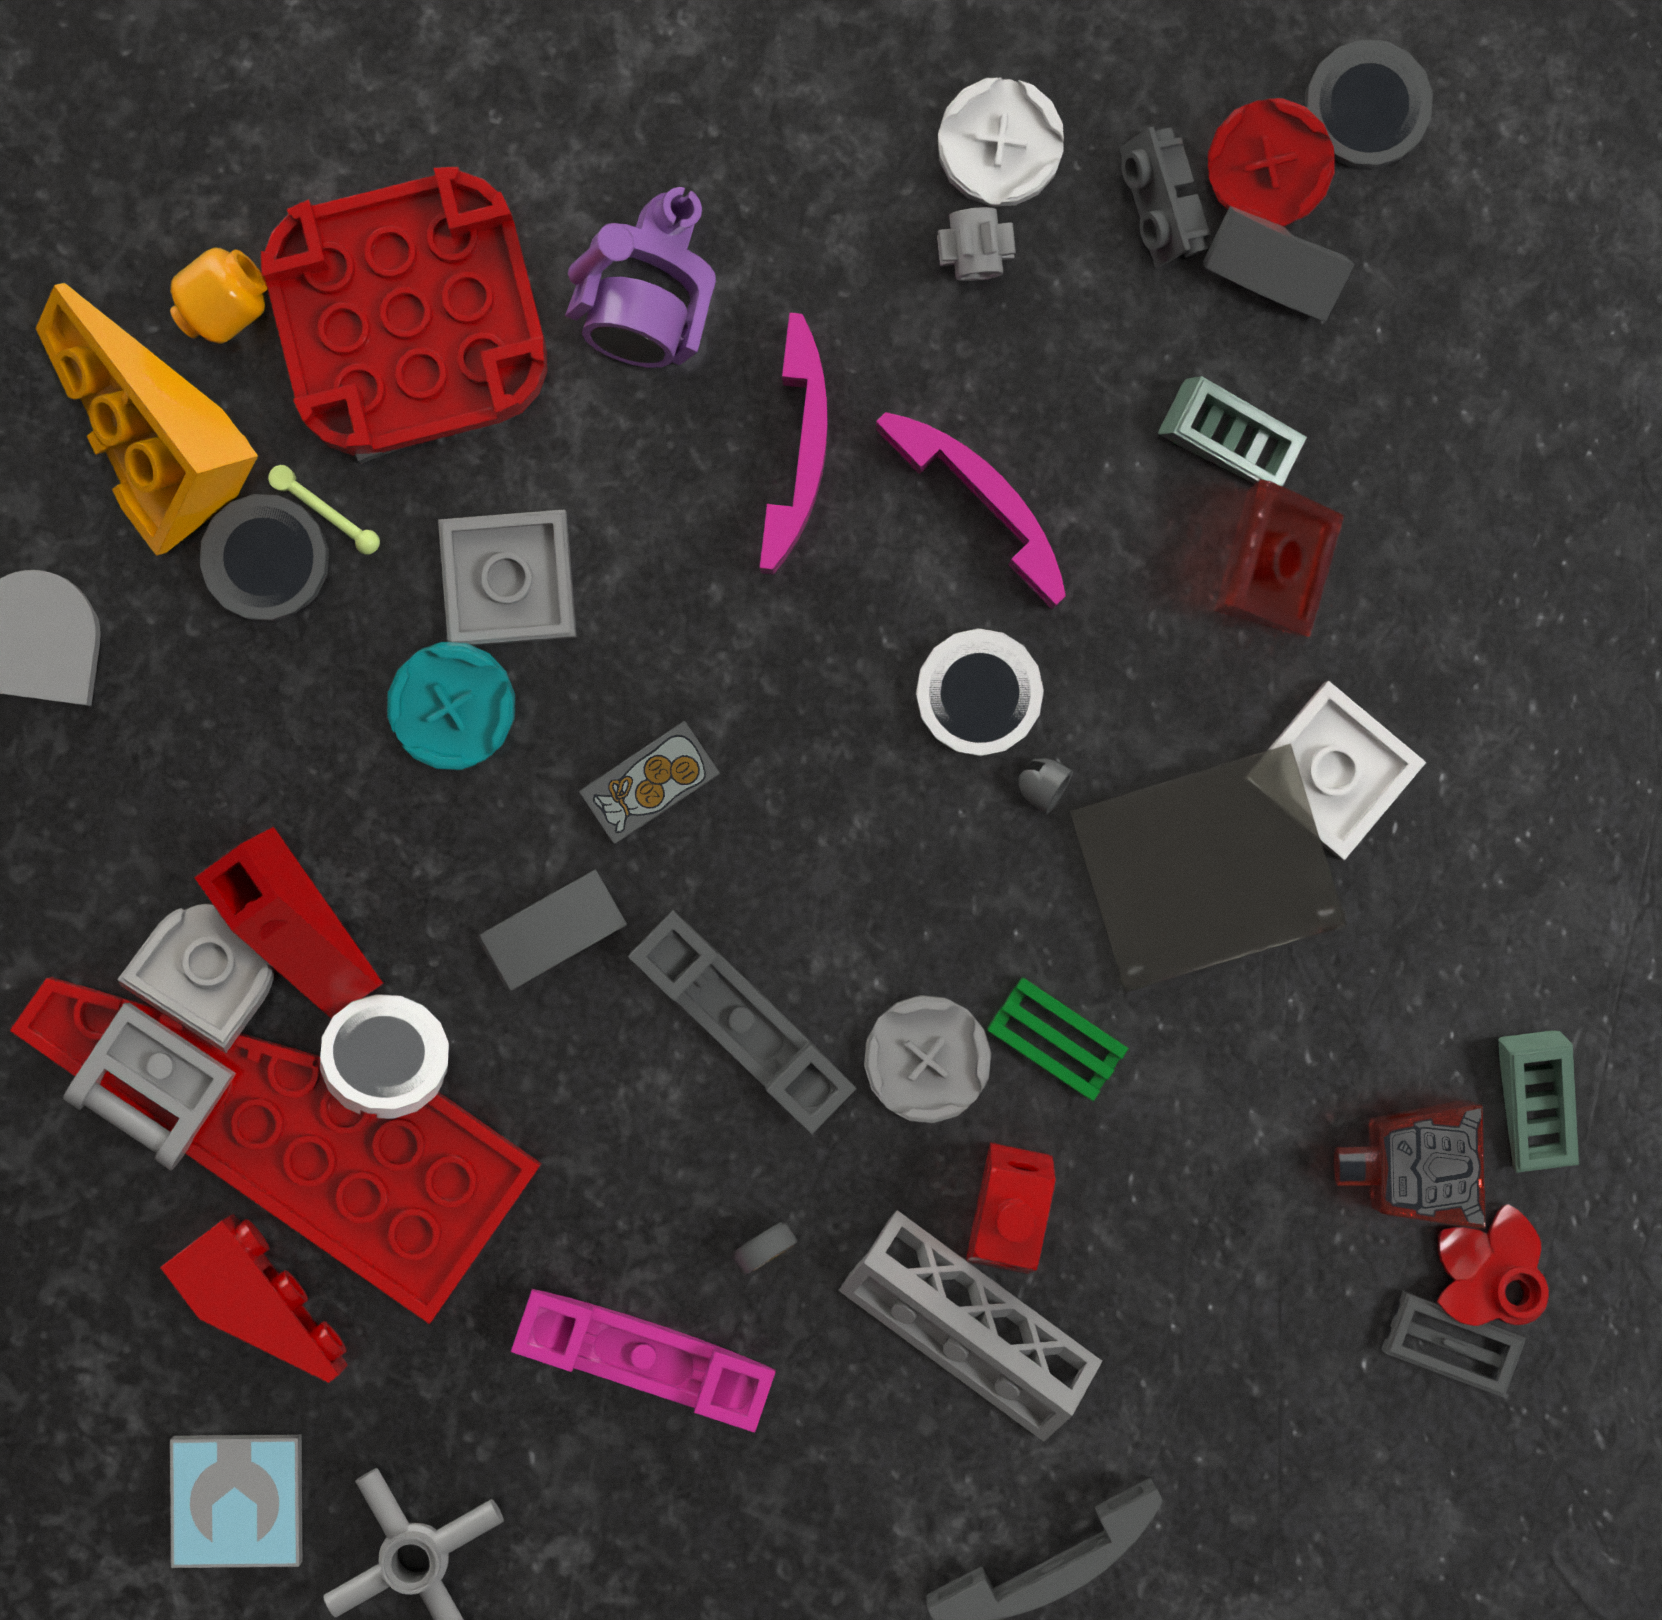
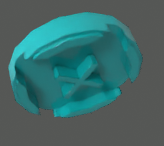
(451, 705)

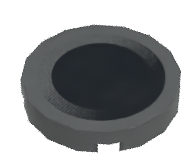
(1371, 102)
(264, 557)

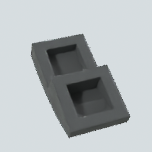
(1278, 264)
(551, 930)

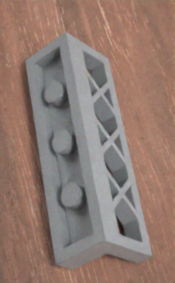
(970, 1349)

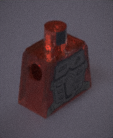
(1422, 1164)

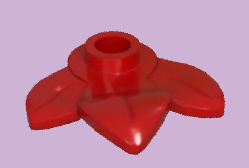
(1486, 1265)

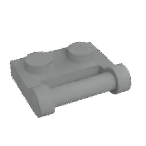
(160, 1068)

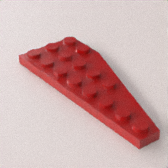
(384, 1196)

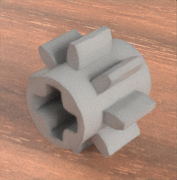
(976, 244)

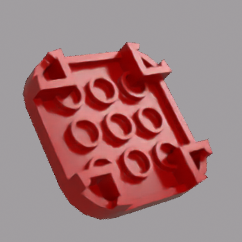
(405, 313)

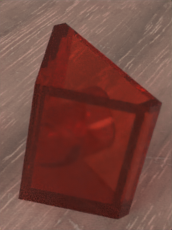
(1279, 559)

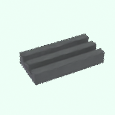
(1402, 1324)

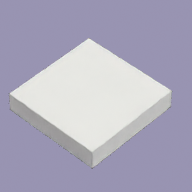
(1346, 766)

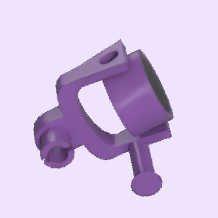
(633, 317)

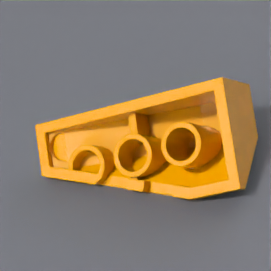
(162, 435)

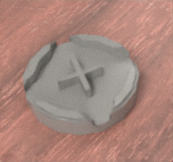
(927, 1059)

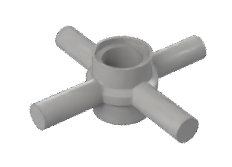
(400, 1533)

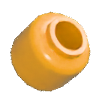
(217, 295)

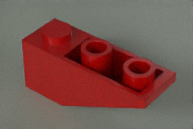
(288, 922)
(243, 1294)

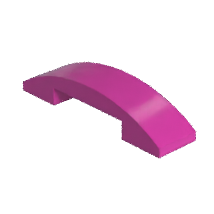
(803, 370)
(923, 444)
(644, 1357)

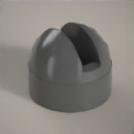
(1044, 783)

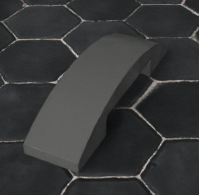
(742, 1021)
(976, 1599)

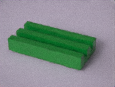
(1102, 1069)

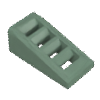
(1184, 409)
(1538, 1047)

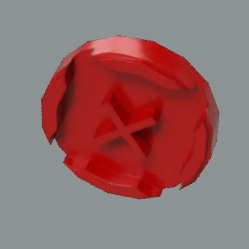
(1272, 160)

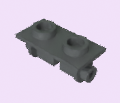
(1153, 168)

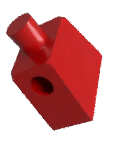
(1012, 1209)

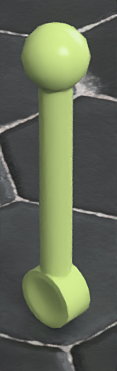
(284, 480)

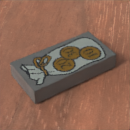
(649, 782)

